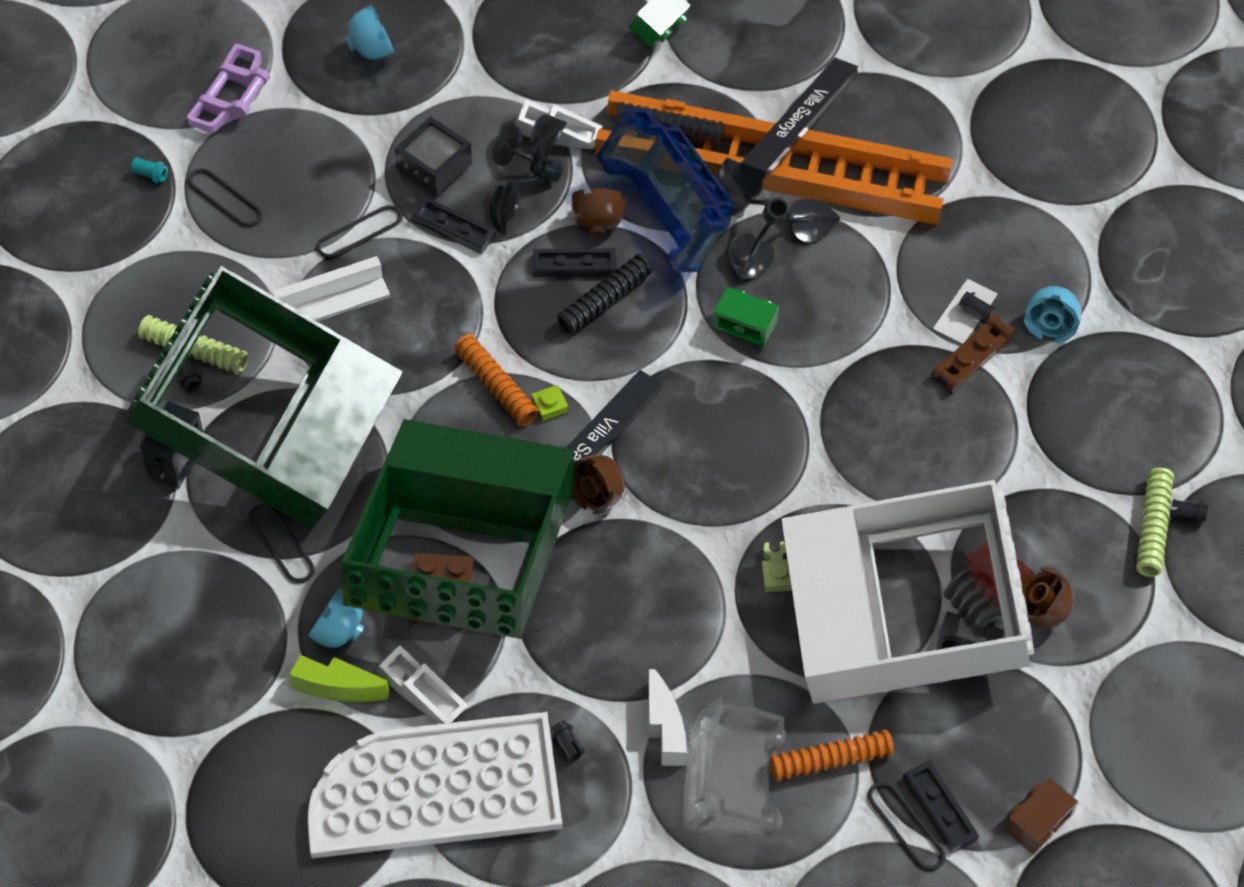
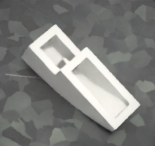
(576, 134)
(421, 686)
(666, 722)

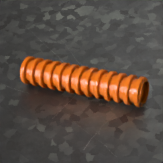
(496, 380)
(831, 755)

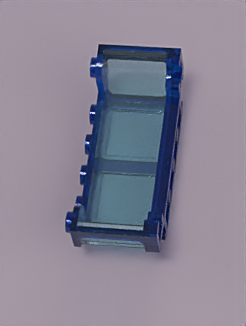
(672, 181)

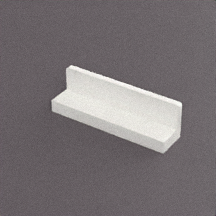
(337, 290)

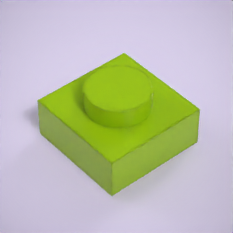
(550, 403)

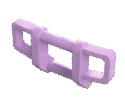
(236, 109)

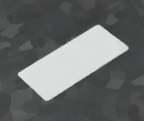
(958, 323)

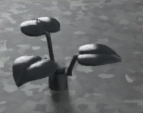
(543, 138)
(750, 254)

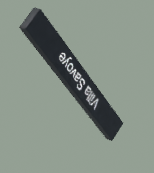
(799, 118)
(616, 416)

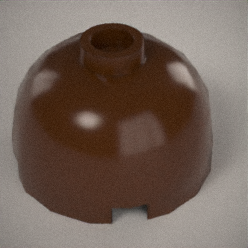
(598, 211)
(597, 483)
(1047, 597)

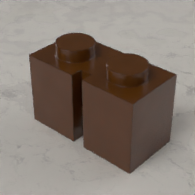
(1043, 811)

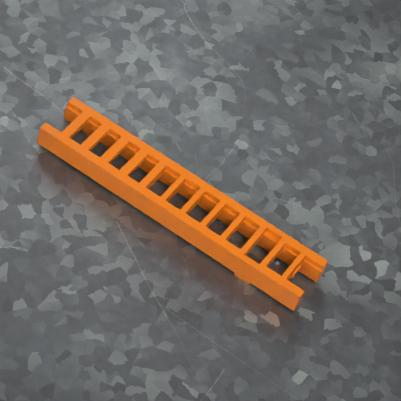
(813, 185)

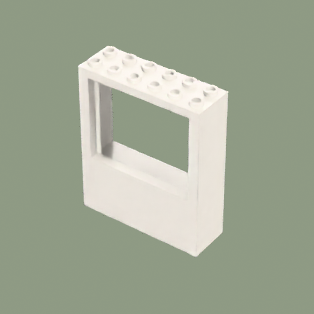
(841, 598)

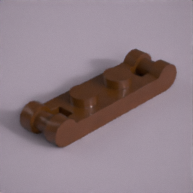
(973, 353)

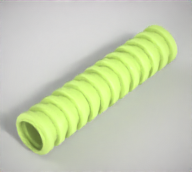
(207, 350)
(1155, 522)

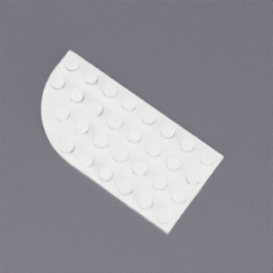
(437, 786)

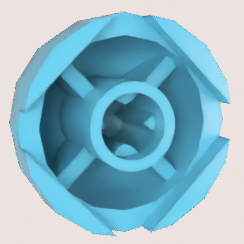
(368, 35)
(1053, 313)
(337, 623)

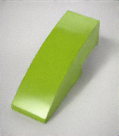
(337, 681)

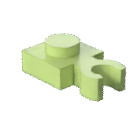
(776, 570)

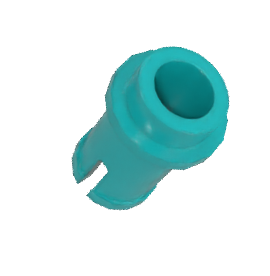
(149, 169)

